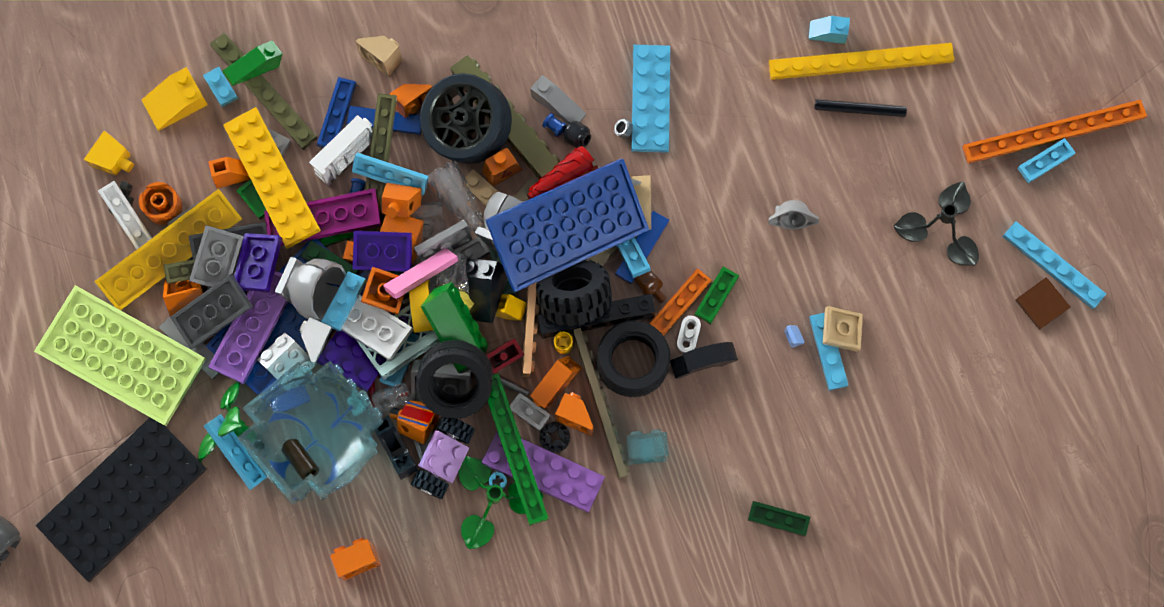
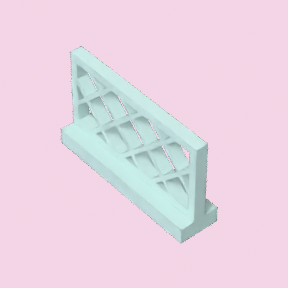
(408, 354)

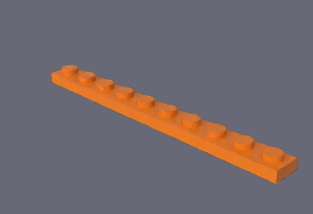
(1054, 131)

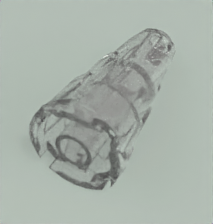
(452, 189)

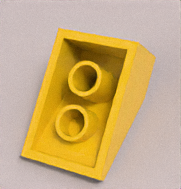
(174, 99)

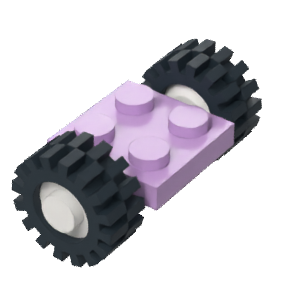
(443, 457)

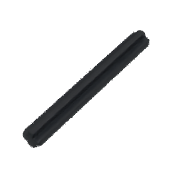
(860, 108)

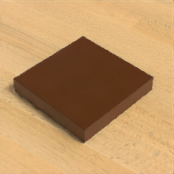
(1043, 303)

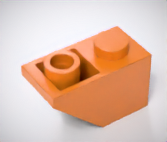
(410, 97)
(227, 171)

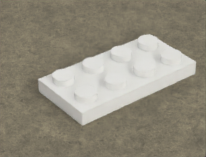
(376, 329)

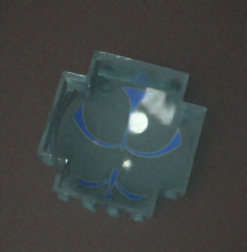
(325, 417)

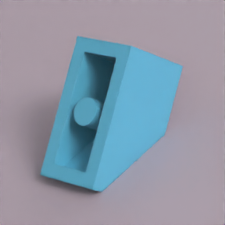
(830, 29)

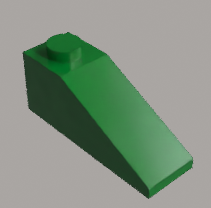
(254, 63)

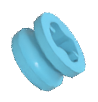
(493, 477)

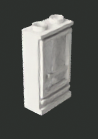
(342, 149)

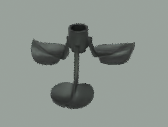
(953, 201)

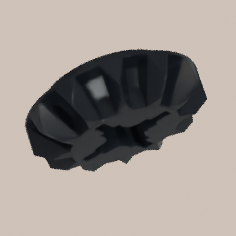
(557, 445)

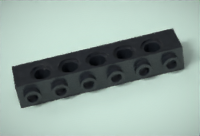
(620, 311)

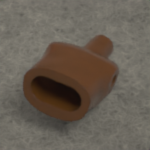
(650, 284)

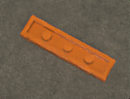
(680, 301)

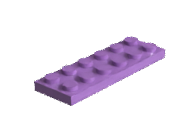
(249, 334)
(552, 473)

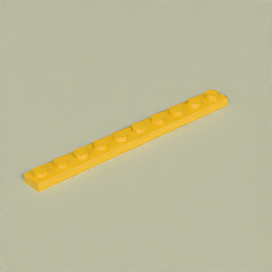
(861, 61)

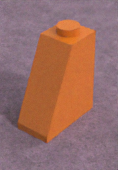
(555, 381)

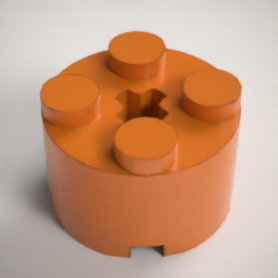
(151, 203)

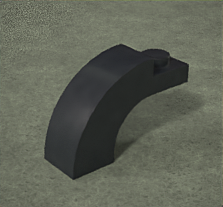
(702, 358)
(395, 448)

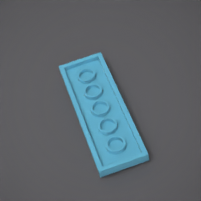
(651, 98)

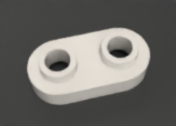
(688, 335)

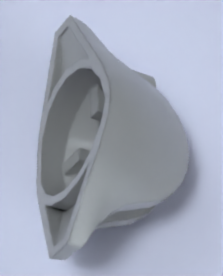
(793, 215)

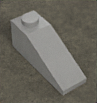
(556, 100)

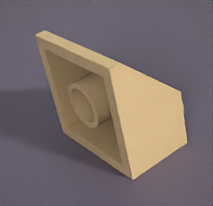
(380, 52)

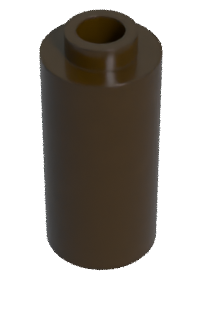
(299, 458)

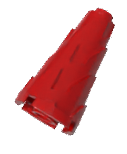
(573, 166)

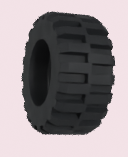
(575, 294)

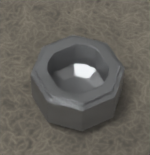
(623, 128)

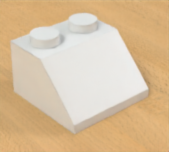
(314, 337)

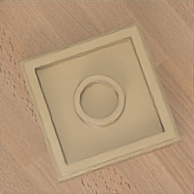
(842, 329)

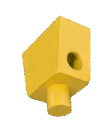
(109, 155)

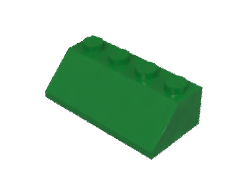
(452, 318)

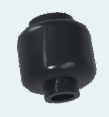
(576, 134)

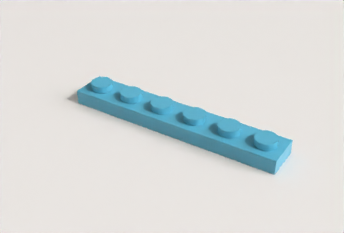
(1054, 265)

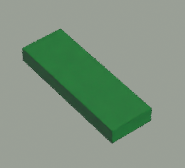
(716, 295)

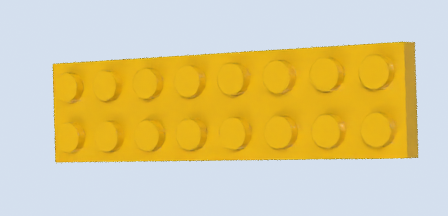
(271, 178)
(172, 245)

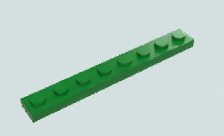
(516, 454)

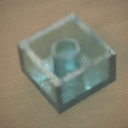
(647, 447)

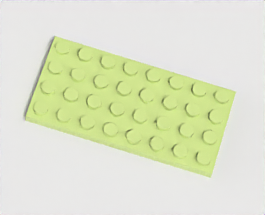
(120, 355)

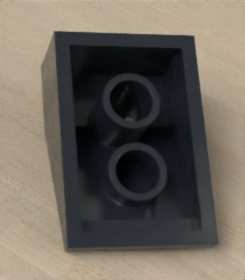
(486, 287)

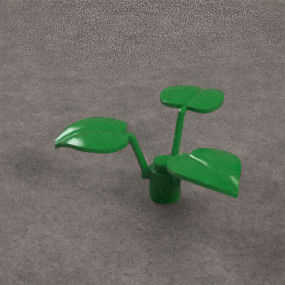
(231, 423)
(474, 530)

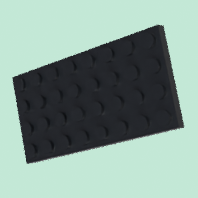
(120, 498)

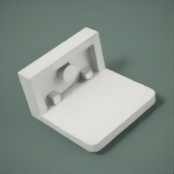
(283, 356)

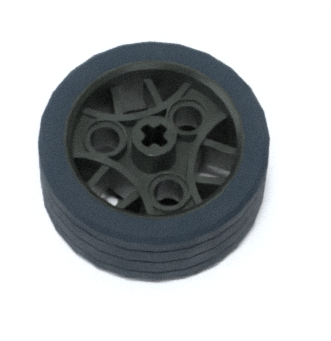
(465, 118)

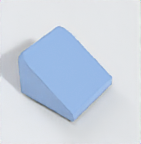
(794, 336)

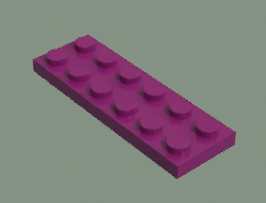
(340, 214)

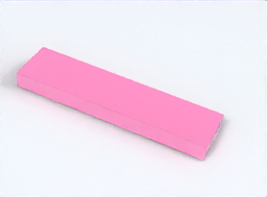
(420, 273)

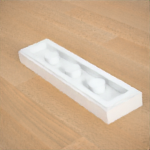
(125, 214)

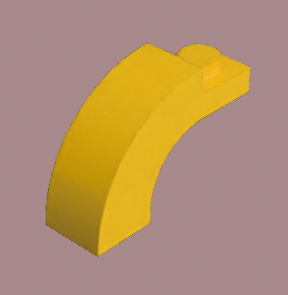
(417, 297)

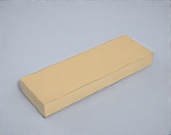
(644, 196)

